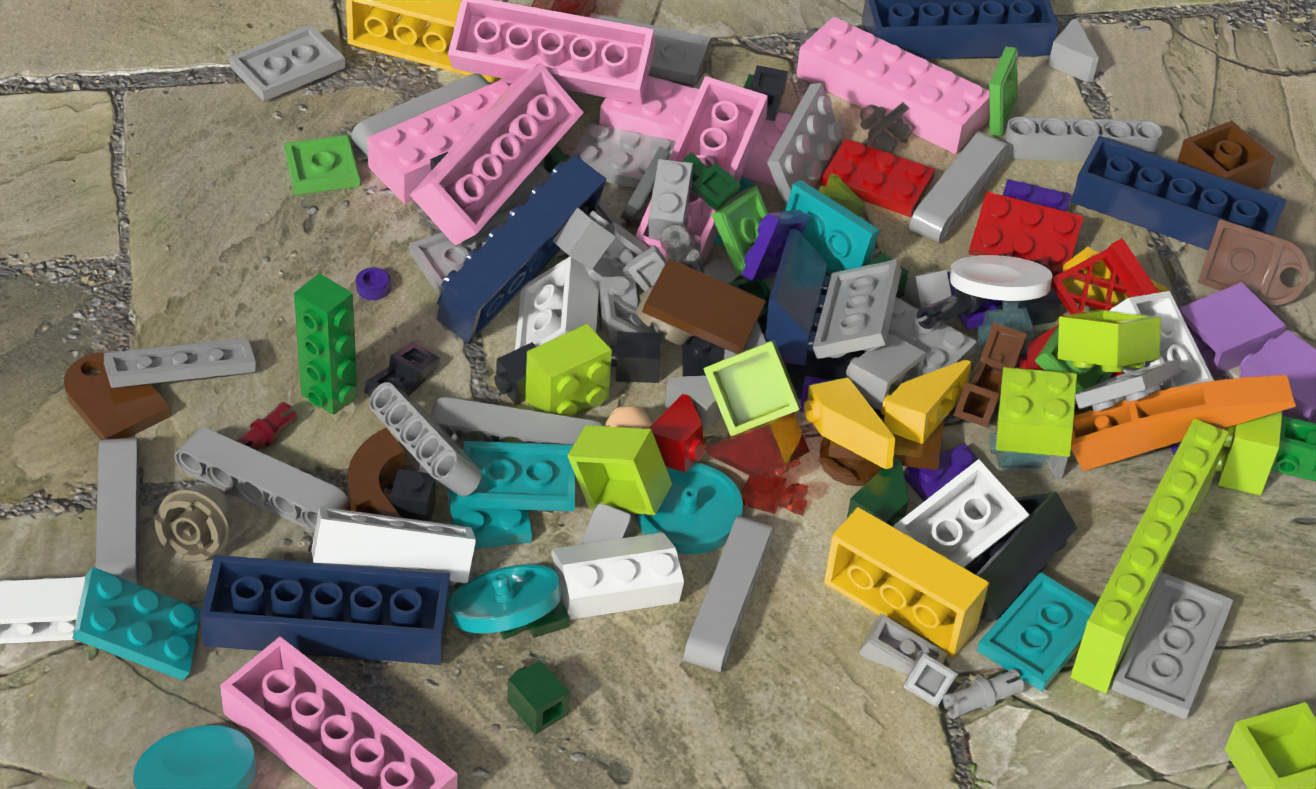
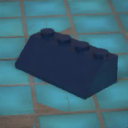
(797, 299)

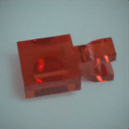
(773, 493)

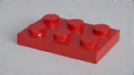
(880, 177)
(1026, 229)

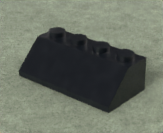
(1022, 552)

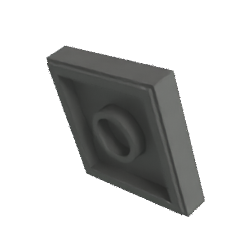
(644, 186)

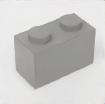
(670, 196)
(884, 369)

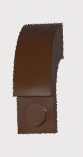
(981, 395)
(371, 471)

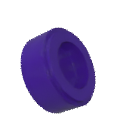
(373, 283)

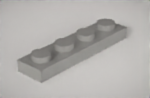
(179, 362)

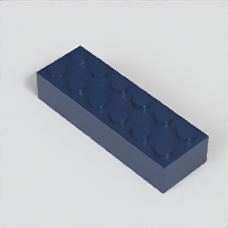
(963, 26)
(1169, 195)
(516, 249)
(326, 609)

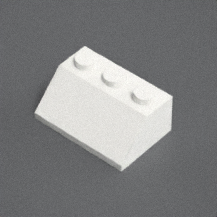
(557, 303)
(1174, 337)
(964, 516)
(618, 575)

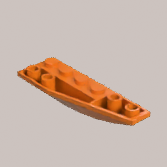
(1167, 413)

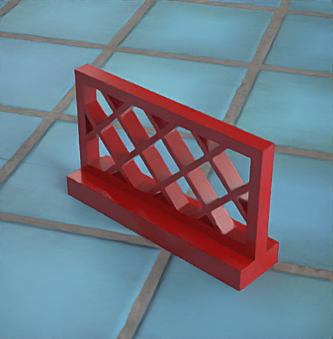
(1124, 269)

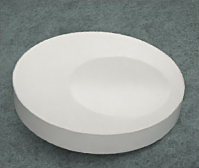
(1001, 277)

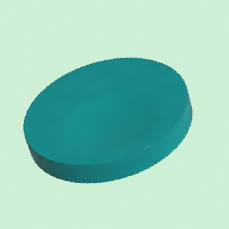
(696, 510)
(505, 598)
(198, 760)

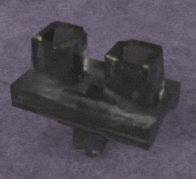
(880, 125)
(682, 246)

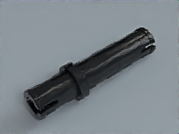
(949, 308)

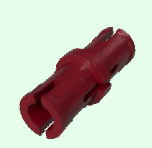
(264, 430)

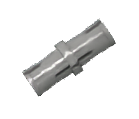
(983, 693)

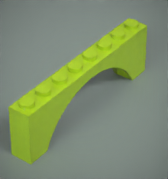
(1140, 565)

